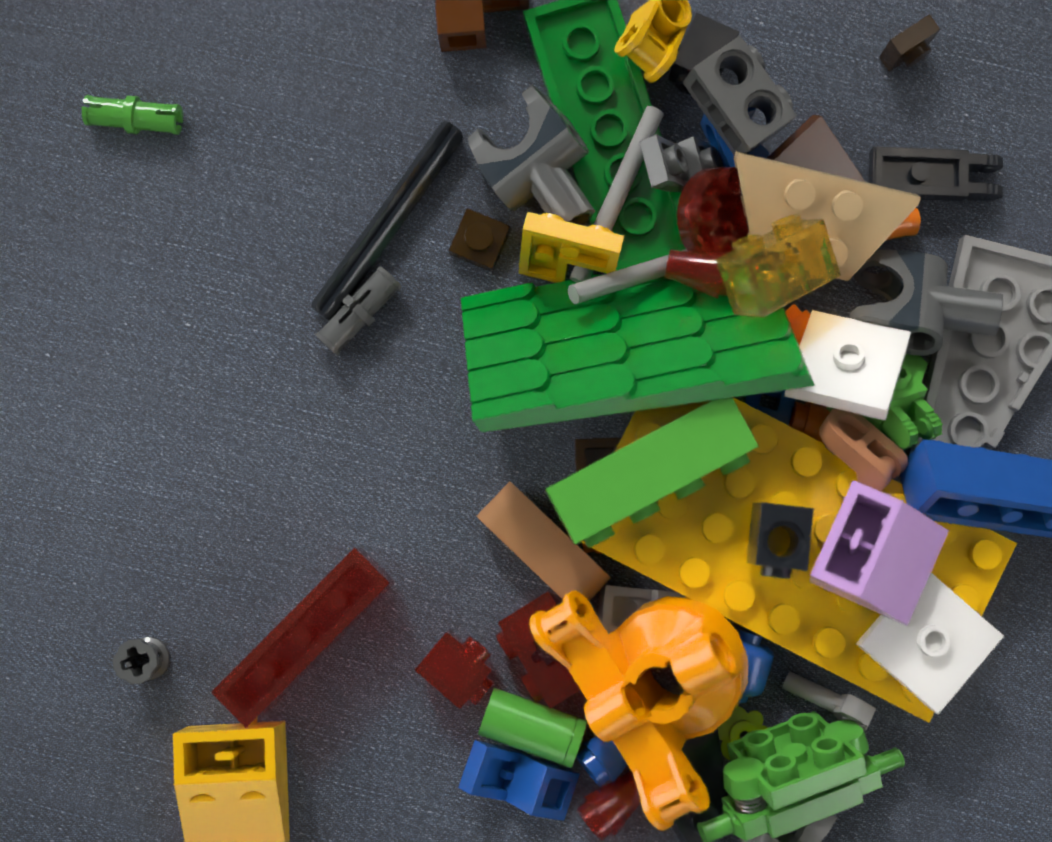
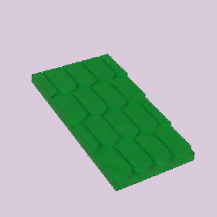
(627, 351)

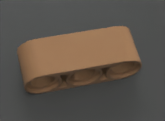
(542, 544)

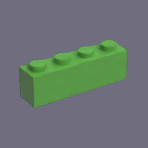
(651, 469)

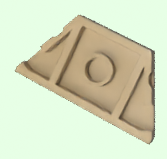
(854, 212)

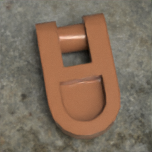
(862, 448)

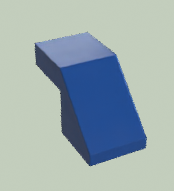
(519, 779)

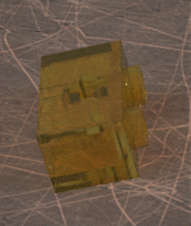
(778, 266)

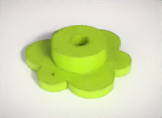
(739, 722)

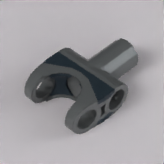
(538, 163)
(923, 301)

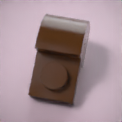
(462, 21)

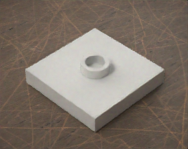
(851, 364)
(936, 649)

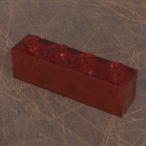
(303, 637)

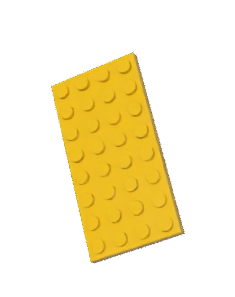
(703, 547)

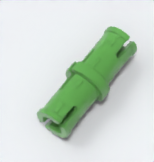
(132, 114)

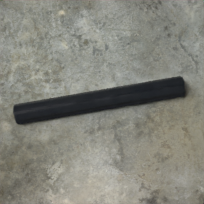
(388, 219)

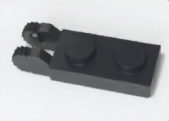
(934, 172)

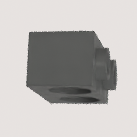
(729, 104)

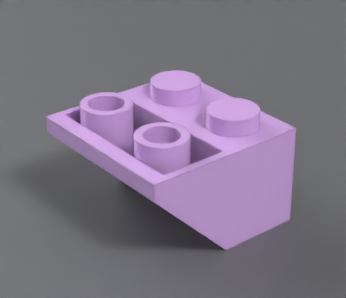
(879, 553)

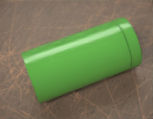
(532, 727)

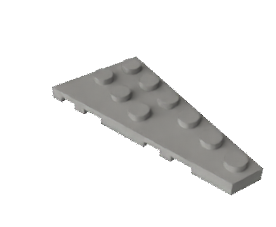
(985, 379)

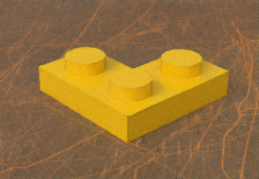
(553, 244)

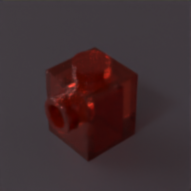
(458, 669)

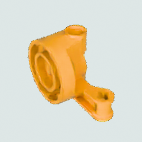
(632, 706)

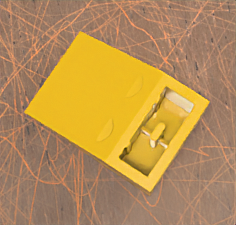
(232, 782)

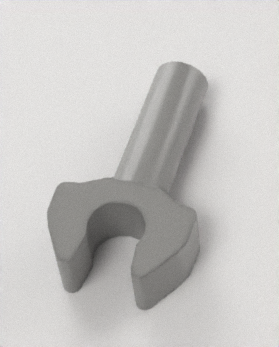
(842, 706)

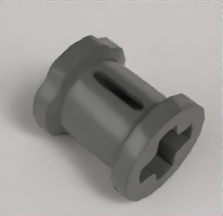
(134, 648)

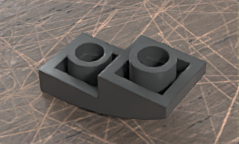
(673, 164)

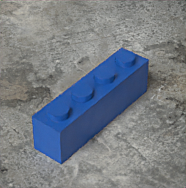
(980, 487)

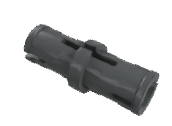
(358, 310)

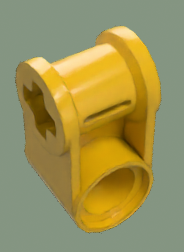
(655, 36)

